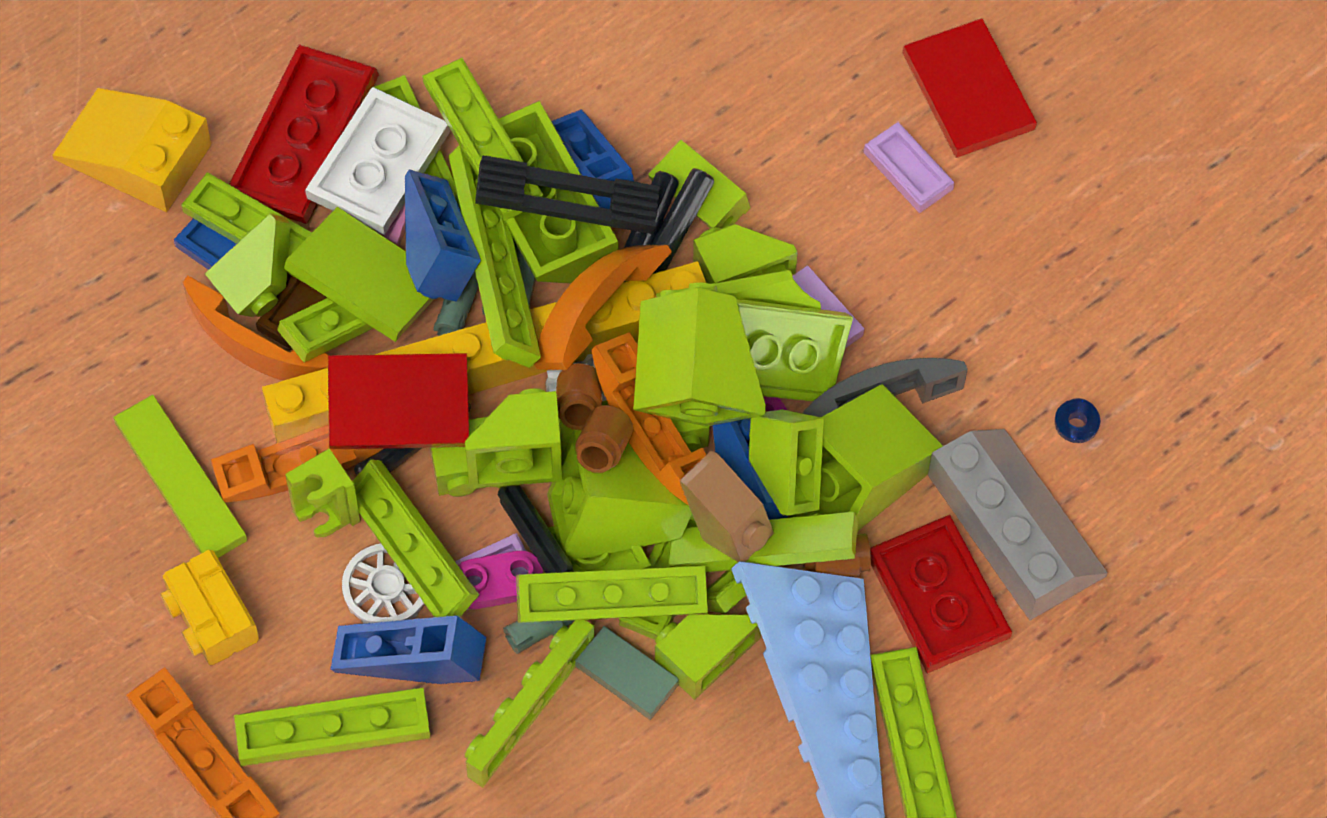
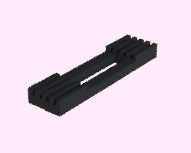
(503, 184)

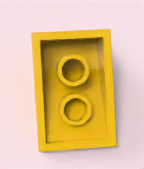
(136, 145)

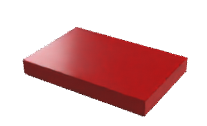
(969, 87)
(398, 401)
(939, 594)

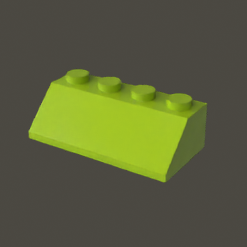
(552, 246)

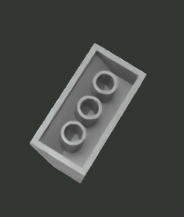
(1014, 520)

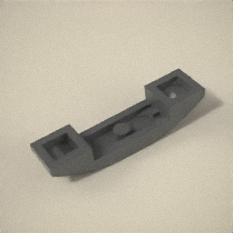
(928, 376)

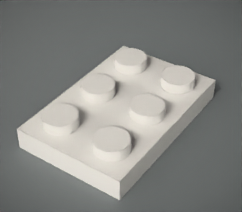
(372, 157)

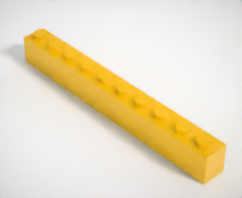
(302, 401)

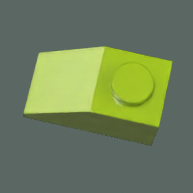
(741, 253)
(254, 268)
(788, 458)
(704, 648)

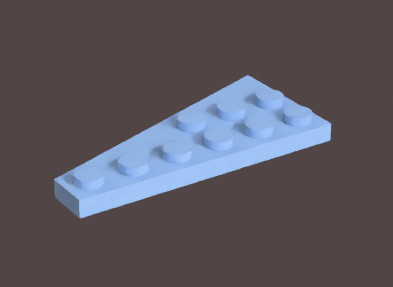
(823, 677)

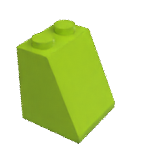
(695, 359)
(871, 455)
(613, 507)

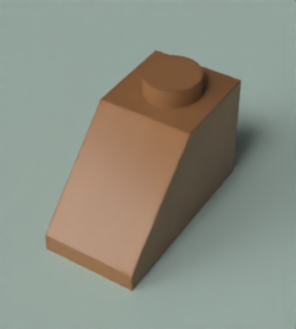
(725, 509)

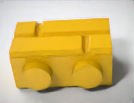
(209, 607)

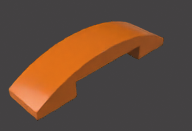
(565, 332)
(241, 343)
(653, 436)
(261, 473)
(197, 750)

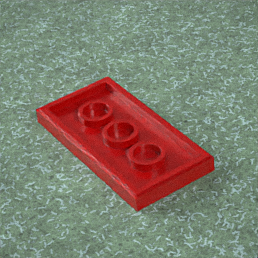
(301, 128)

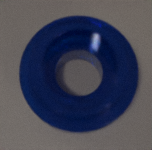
(1081, 410)

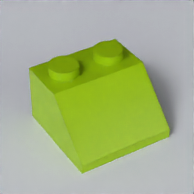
(517, 442)

